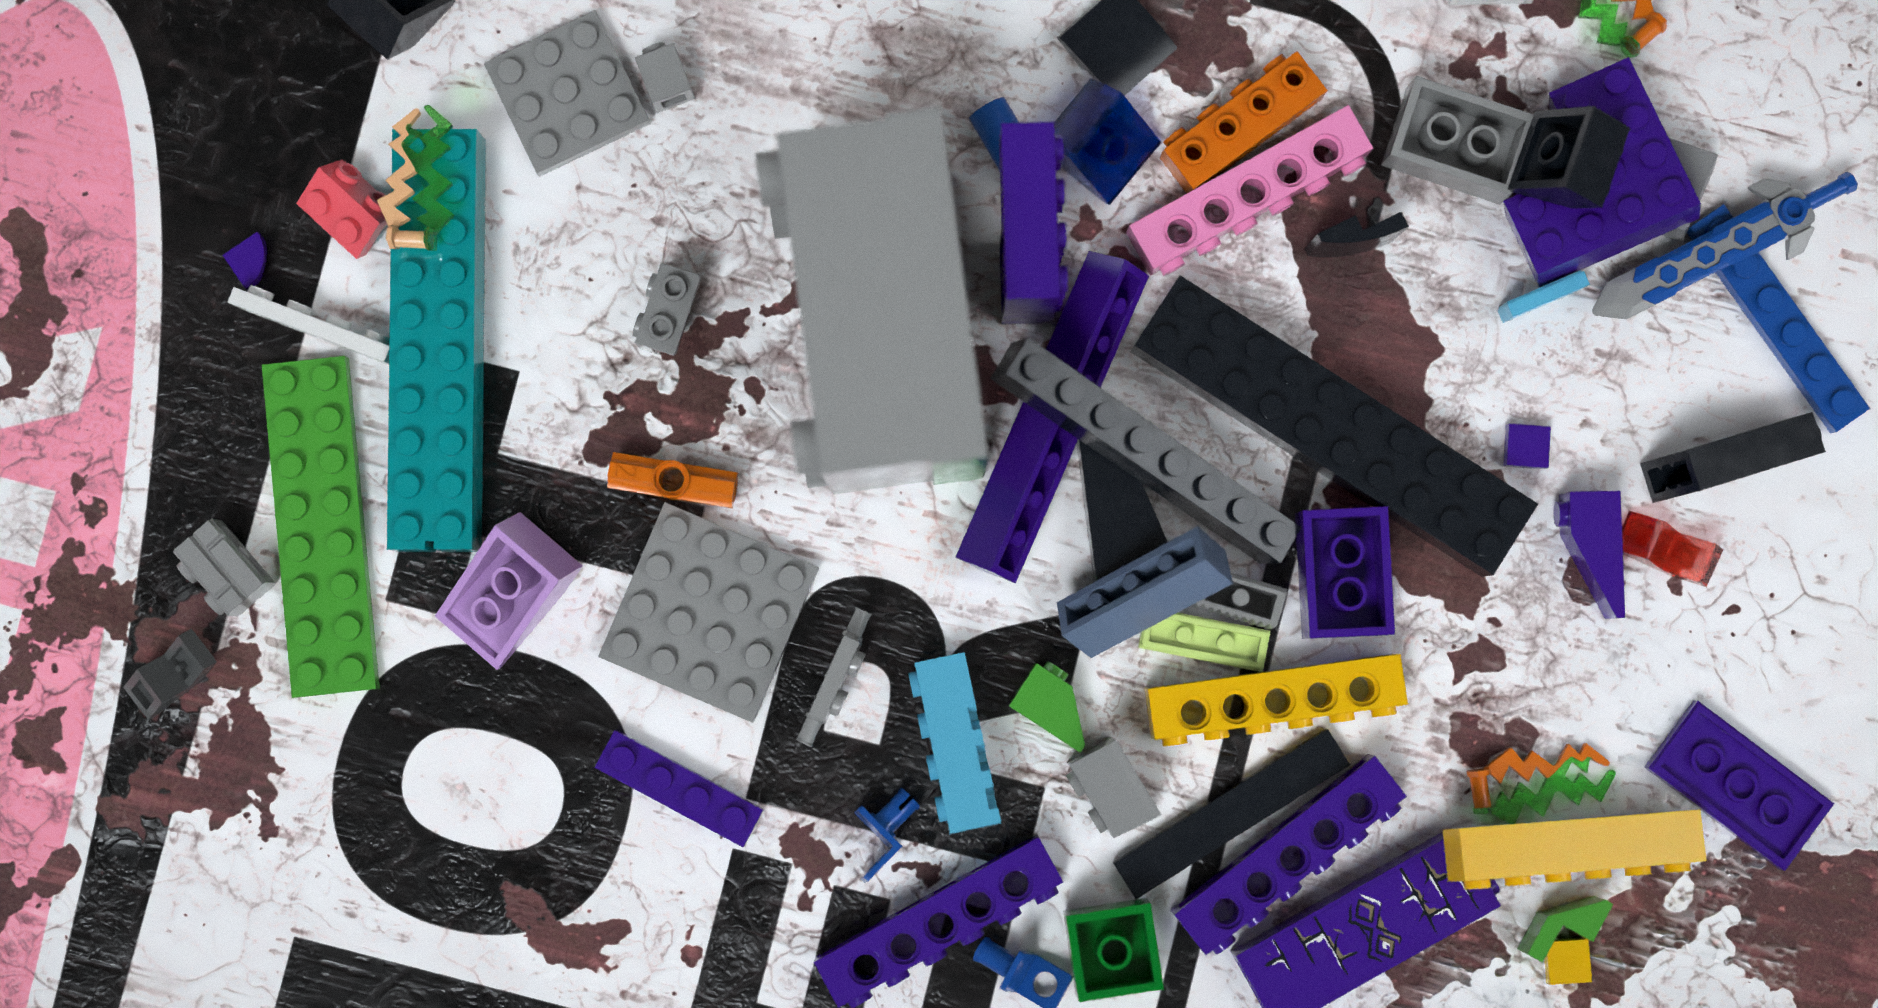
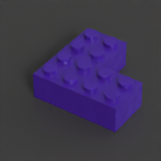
(1645, 196)
(1030, 234)

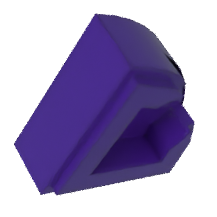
(248, 260)

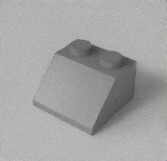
(1112, 788)

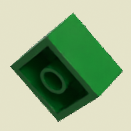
(1113, 950)

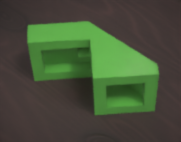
(1579, 916)

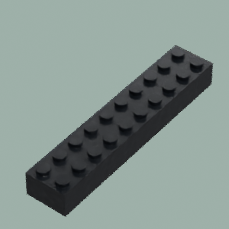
(1334, 427)

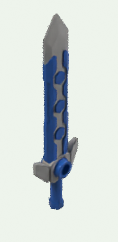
(1785, 214)

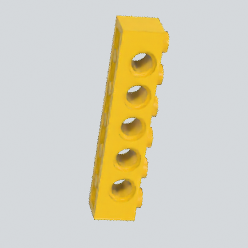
(1381, 673)

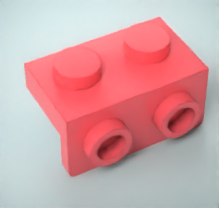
(344, 206)

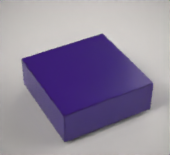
(1527, 446)

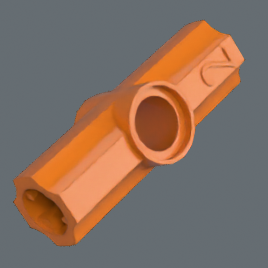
(646, 477)

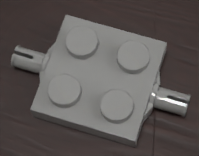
(830, 695)

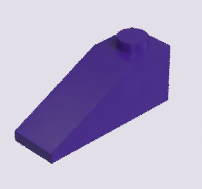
(1593, 536)

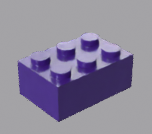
(1345, 572)

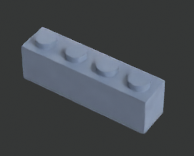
(1144, 592)

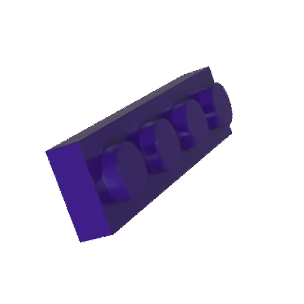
(679, 788)

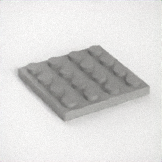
(708, 612)

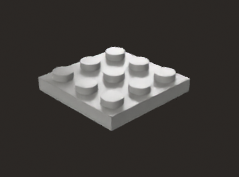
(567, 93)

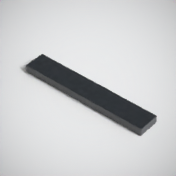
(1231, 813)

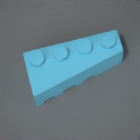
(956, 743)

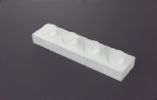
(299, 318)

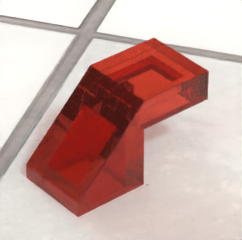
(1669, 551)

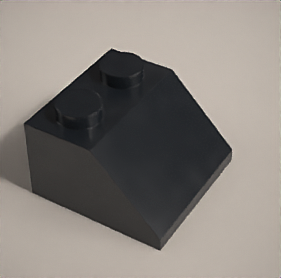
(391, 24)
(1570, 157)

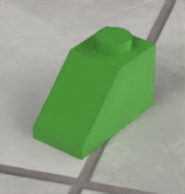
(1050, 704)

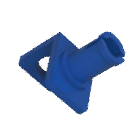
(884, 826)
(1021, 970)

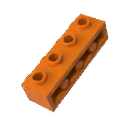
(1242, 123)

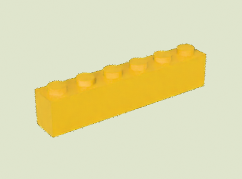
(1574, 846)

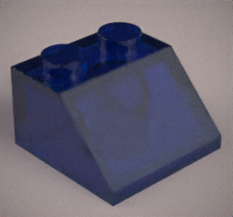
(1103, 140)

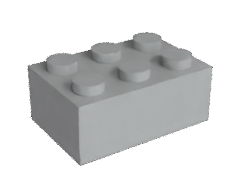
(1457, 140)

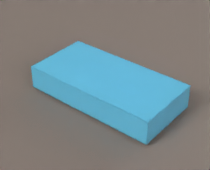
(1543, 296)

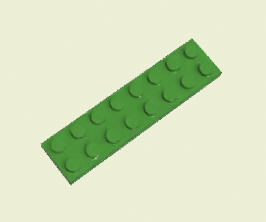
(320, 527)

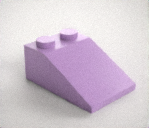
(507, 589)

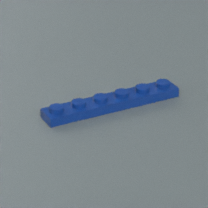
(1788, 334)

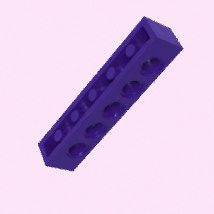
(1382, 803)
(851, 987)

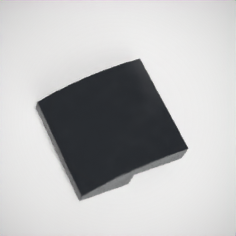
(1117, 43)
(1350, 239)

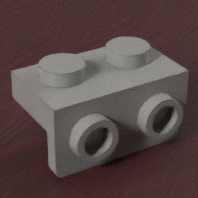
(667, 310)

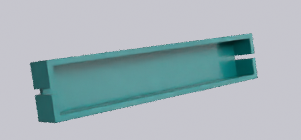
(439, 362)

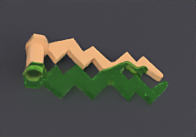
(421, 164)

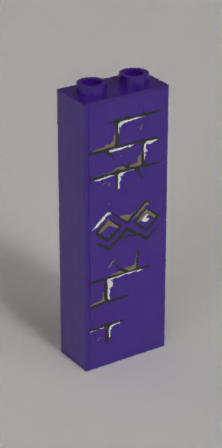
(1361, 930)

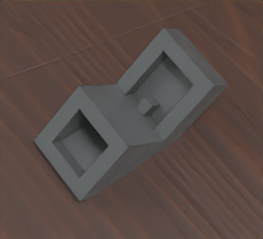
(170, 675)

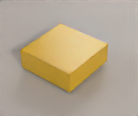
(1568, 962)

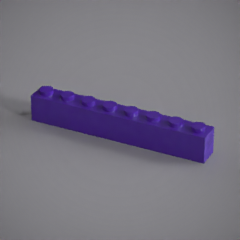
(1036, 446)

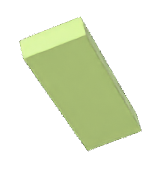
(1208, 641)

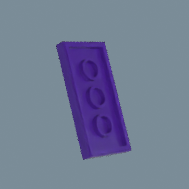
(1739, 785)

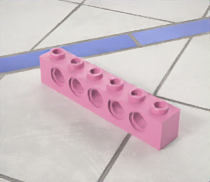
(1337, 132)

